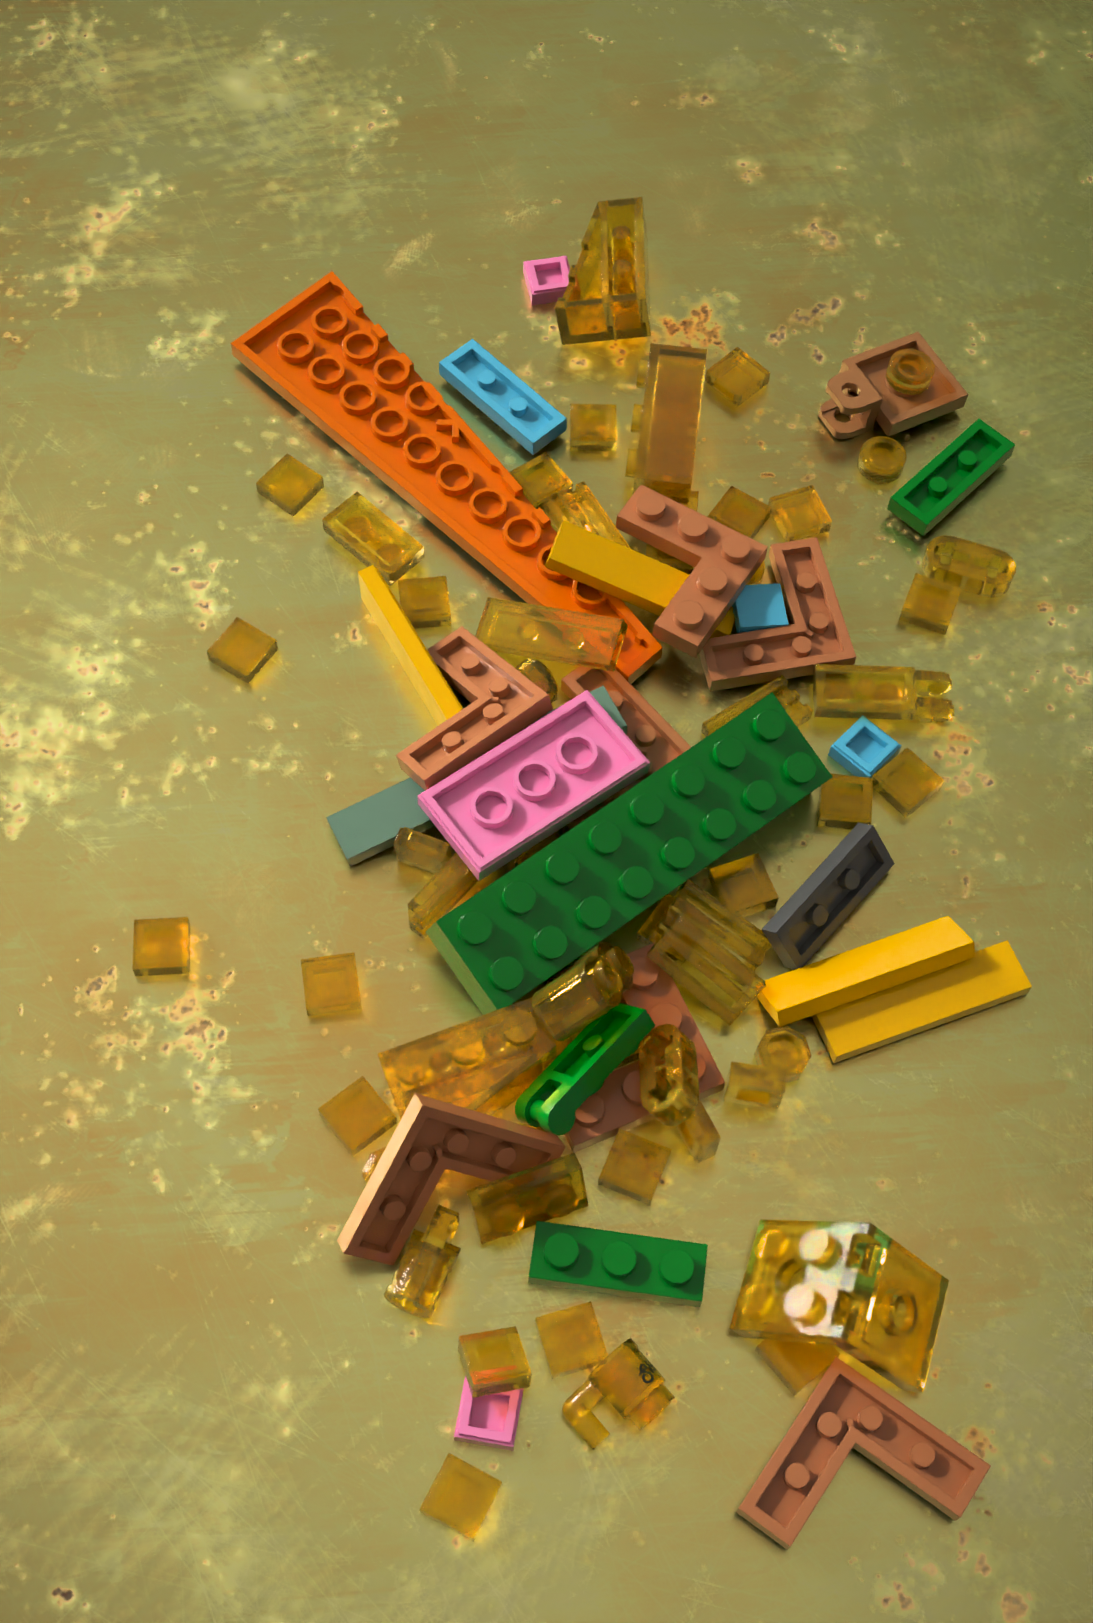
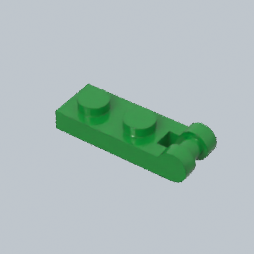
(582, 1069)

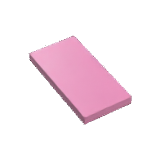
(533, 784)

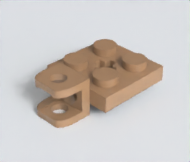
(867, 397)

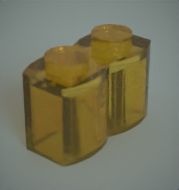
(584, 990)

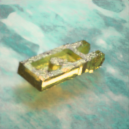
(880, 693)

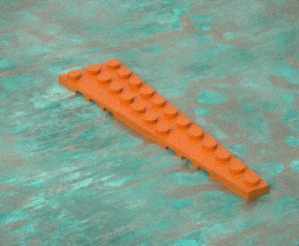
(374, 405)

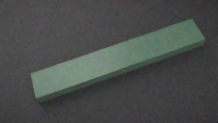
(375, 821)

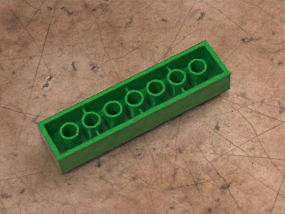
(627, 856)

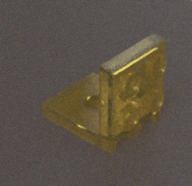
(845, 1295)

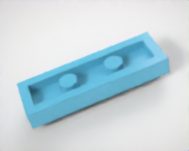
(502, 396)

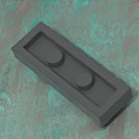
(828, 896)

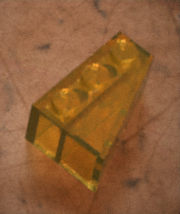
(611, 278)
(667, 417)
(474, 1063)

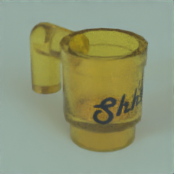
(630, 1387)

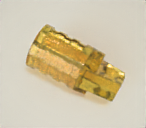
(425, 1265)

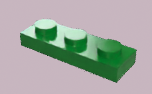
(950, 477)
(618, 1264)

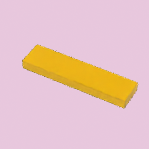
(619, 571)
(407, 646)
(865, 970)
(923, 1003)

